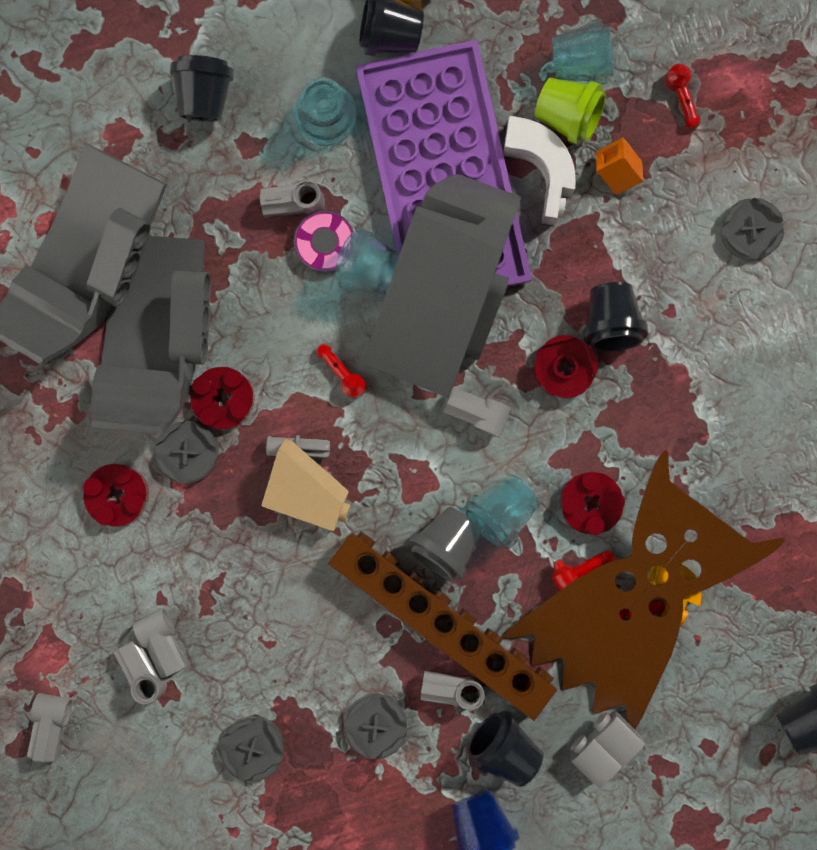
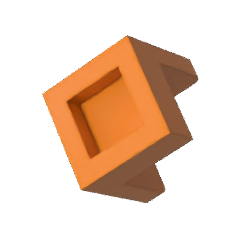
(619, 166)

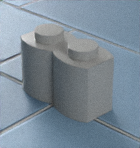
(606, 748)

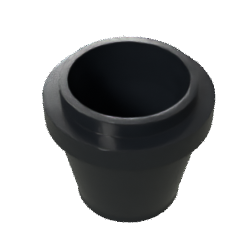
(390, 27)
(201, 86)
(614, 318)
(800, 722)
(504, 750)

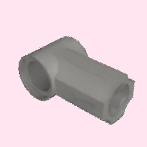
(288, 199)
(484, 414)
(157, 635)
(138, 668)
(448, 688)
(49, 717)

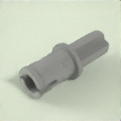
(312, 447)

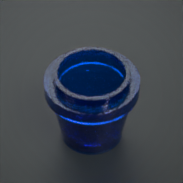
(483, 824)

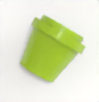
(571, 108)

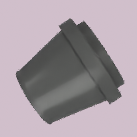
(446, 544)

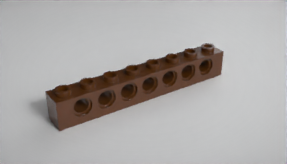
(528, 699)

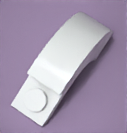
(544, 149)

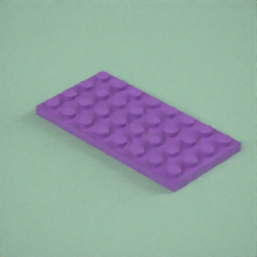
(431, 122)

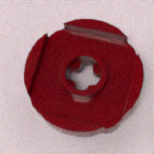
(579, 377)
(231, 382)
(98, 489)
(592, 521)

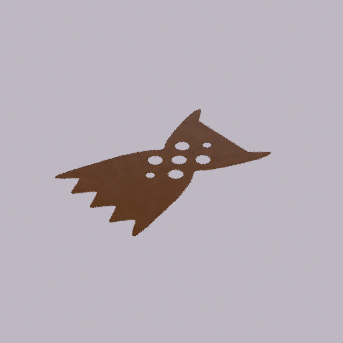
(631, 654)

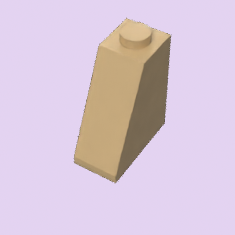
(305, 489)

